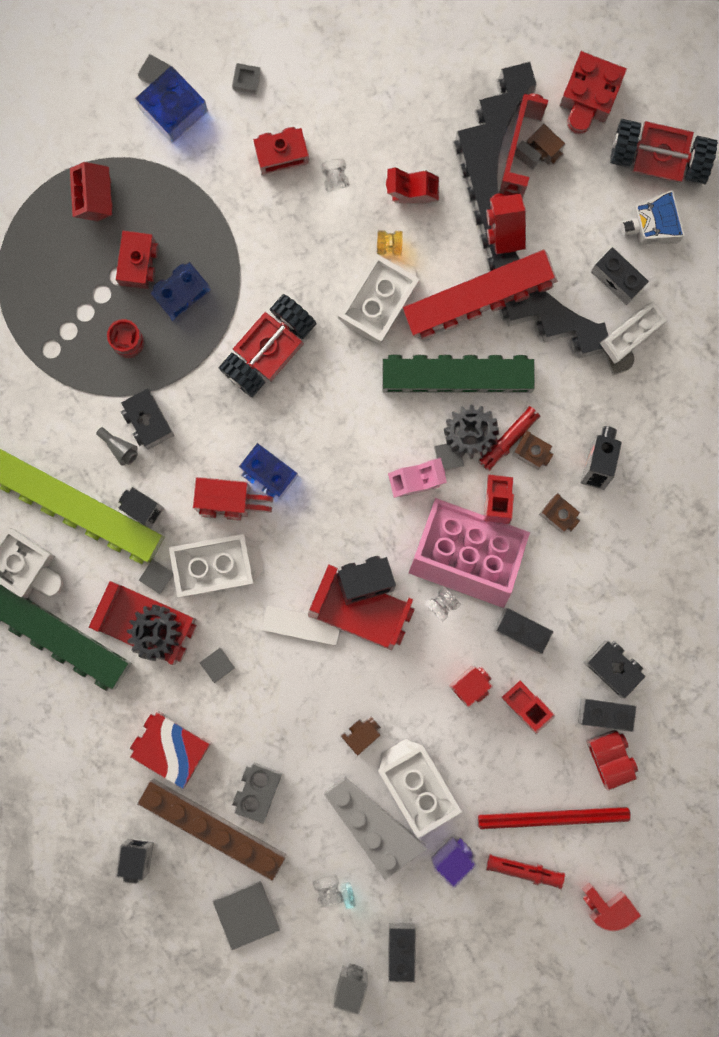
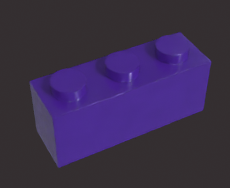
(454, 860)

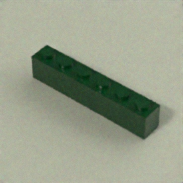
(458, 375)
(62, 640)

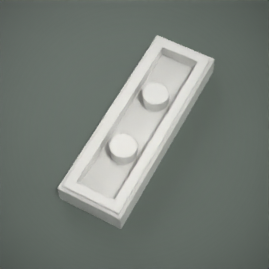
(633, 332)
(298, 625)

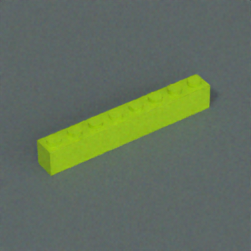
(78, 509)

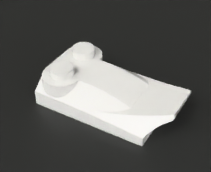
(379, 297)
(215, 565)
(417, 787)

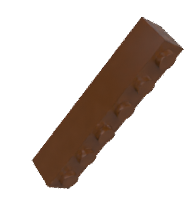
(212, 829)

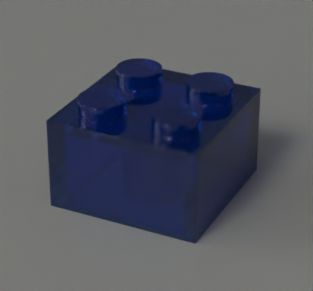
(171, 104)

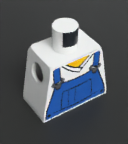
(655, 221)

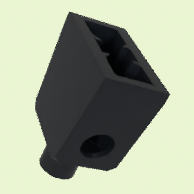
(602, 459)

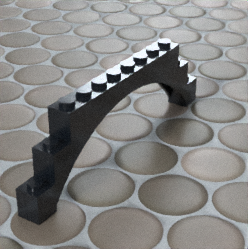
(479, 155)

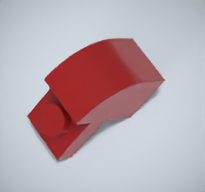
(412, 188)
(499, 499)
(528, 707)
(612, 915)

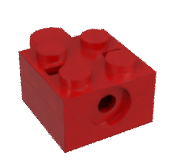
(590, 93)
(227, 498)

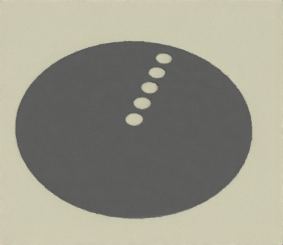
(58, 260)

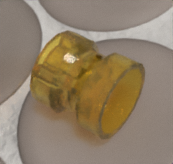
(383, 242)

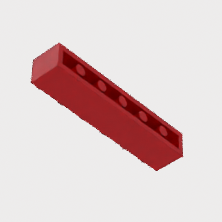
(481, 294)

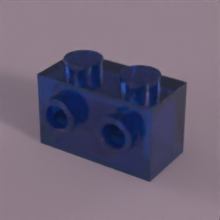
(180, 290)
(267, 471)

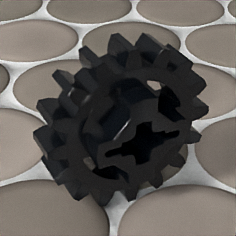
(471, 441)
(157, 632)

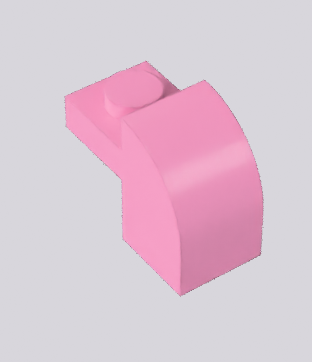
(417, 478)

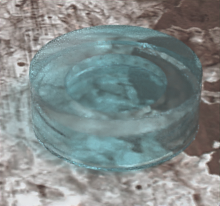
(348, 895)

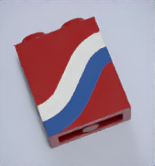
(169, 749)

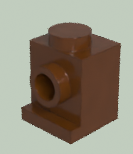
(547, 144)
(524, 453)
(551, 511)
(362, 735)

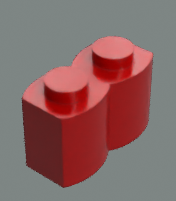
(612, 759)

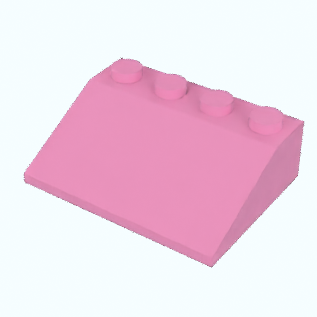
(469, 553)

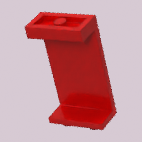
(531, 107)
(119, 607)
(372, 619)

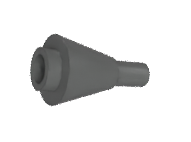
(121, 449)

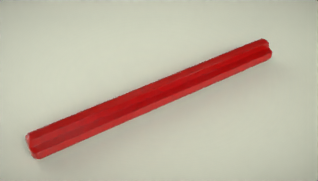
(554, 818)

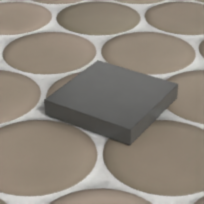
(246, 915)

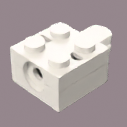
(26, 567)

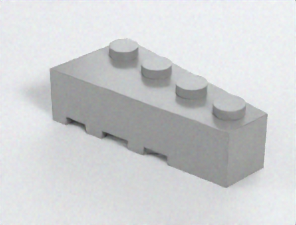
(378, 833)

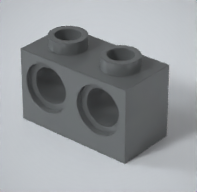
(263, 795)
(350, 989)

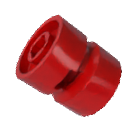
(125, 338)

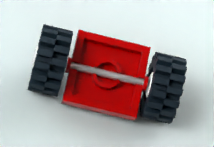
(663, 151)
(268, 345)

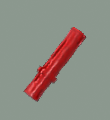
(509, 438)
(536, 874)

